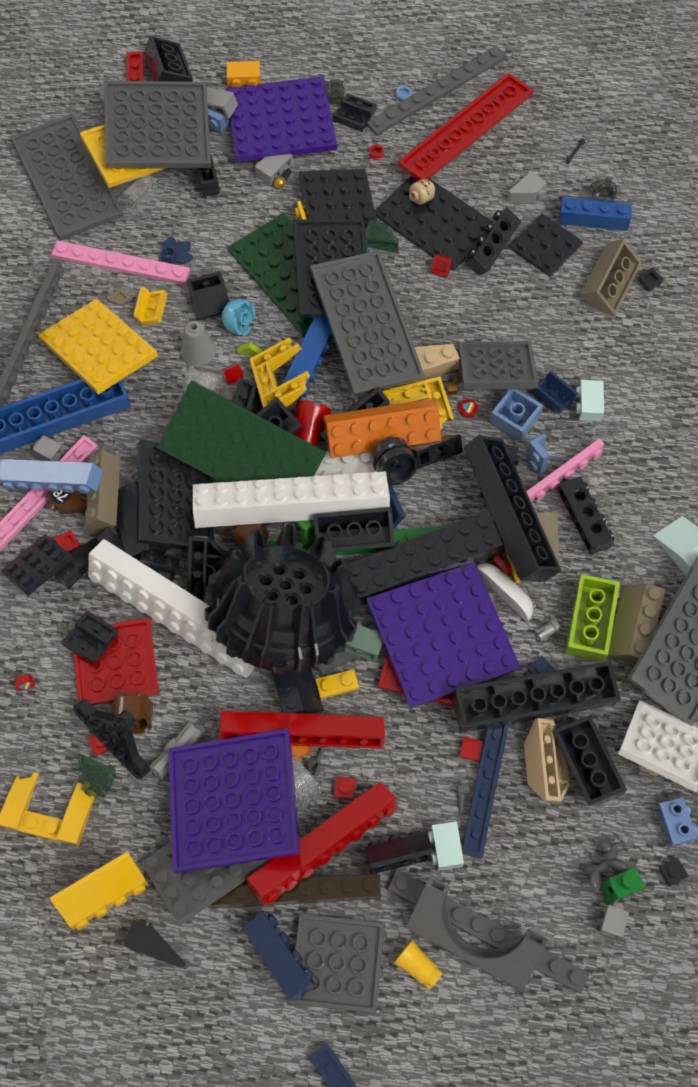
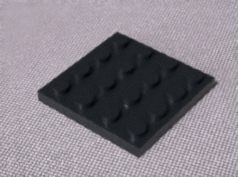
(337, 194)

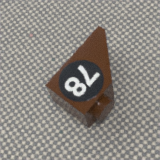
(65, 502)

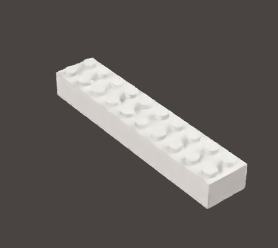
(286, 498)
(159, 599)

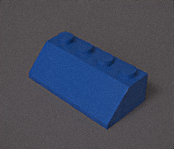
(595, 212)

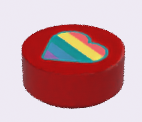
(468, 408)
(24, 682)

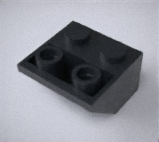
(208, 295)

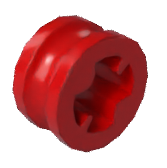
(373, 155)

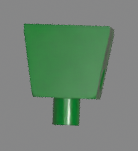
(623, 886)

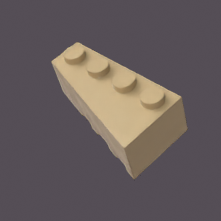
(436, 360)

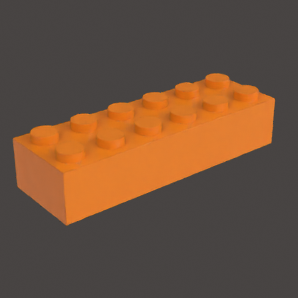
(362, 429)

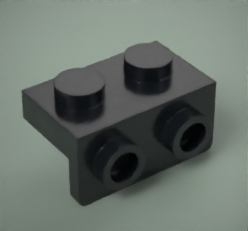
(162, 564)

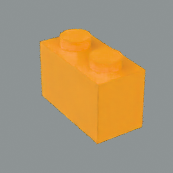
(243, 73)

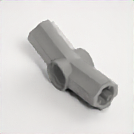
(187, 736)

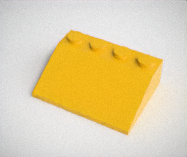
(100, 891)

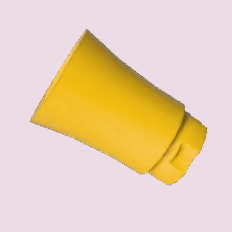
(418, 965)

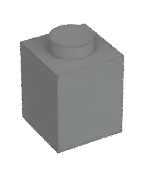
(47, 449)
(614, 921)

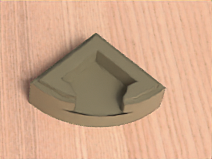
(120, 297)

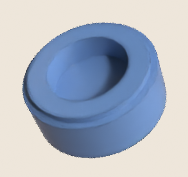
(403, 93)

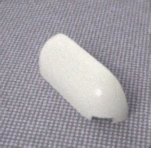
(506, 589)

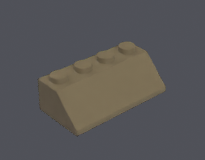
(611, 277)
(102, 505)
(635, 621)

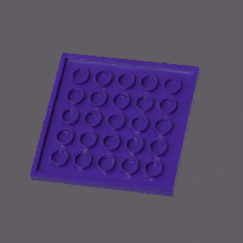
(282, 119)
(442, 634)
(233, 801)

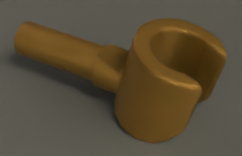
(453, 388)

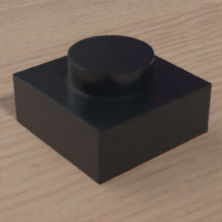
(650, 279)
(673, 871)

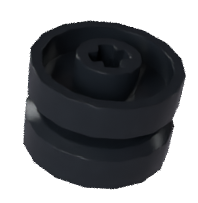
(395, 458)

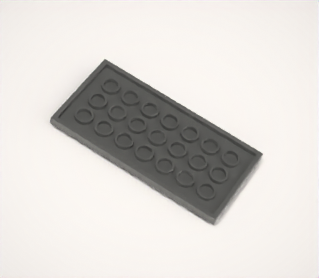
(66, 177)
(367, 323)
(670, 659)

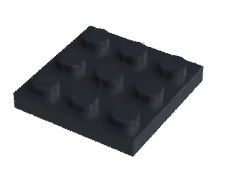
(546, 245)
(36, 564)

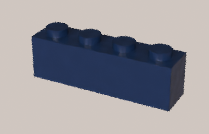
(279, 956)

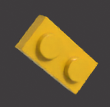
(337, 684)

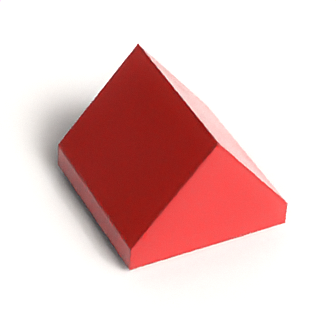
(232, 373)

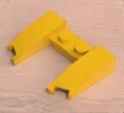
(264, 366)
(423, 390)
(17, 818)

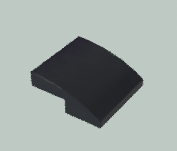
(355, 112)
(248, 396)
(90, 637)

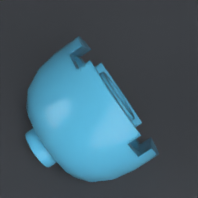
(238, 313)

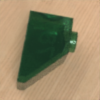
(381, 237)
(96, 776)

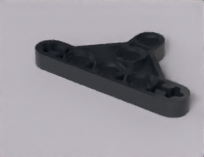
(115, 734)

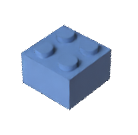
(516, 414)

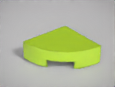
(249, 349)

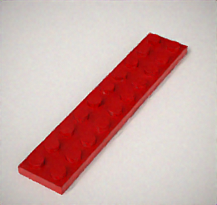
(465, 128)

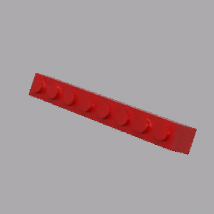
(307, 729)
(322, 844)

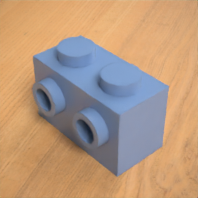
(677, 822)

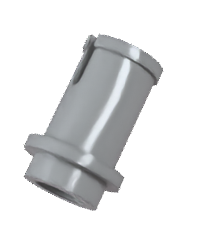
(548, 630)

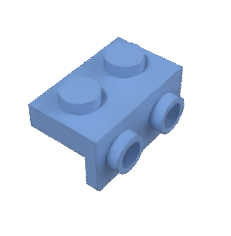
(217, 121)
(537, 455)

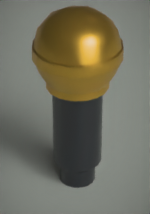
(279, 182)

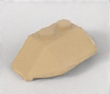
(546, 762)

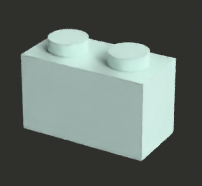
(590, 400)
(446, 846)

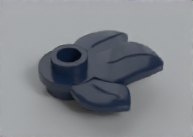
(178, 251)

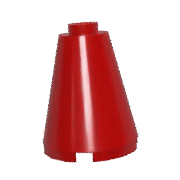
(312, 418)

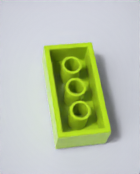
(592, 618)

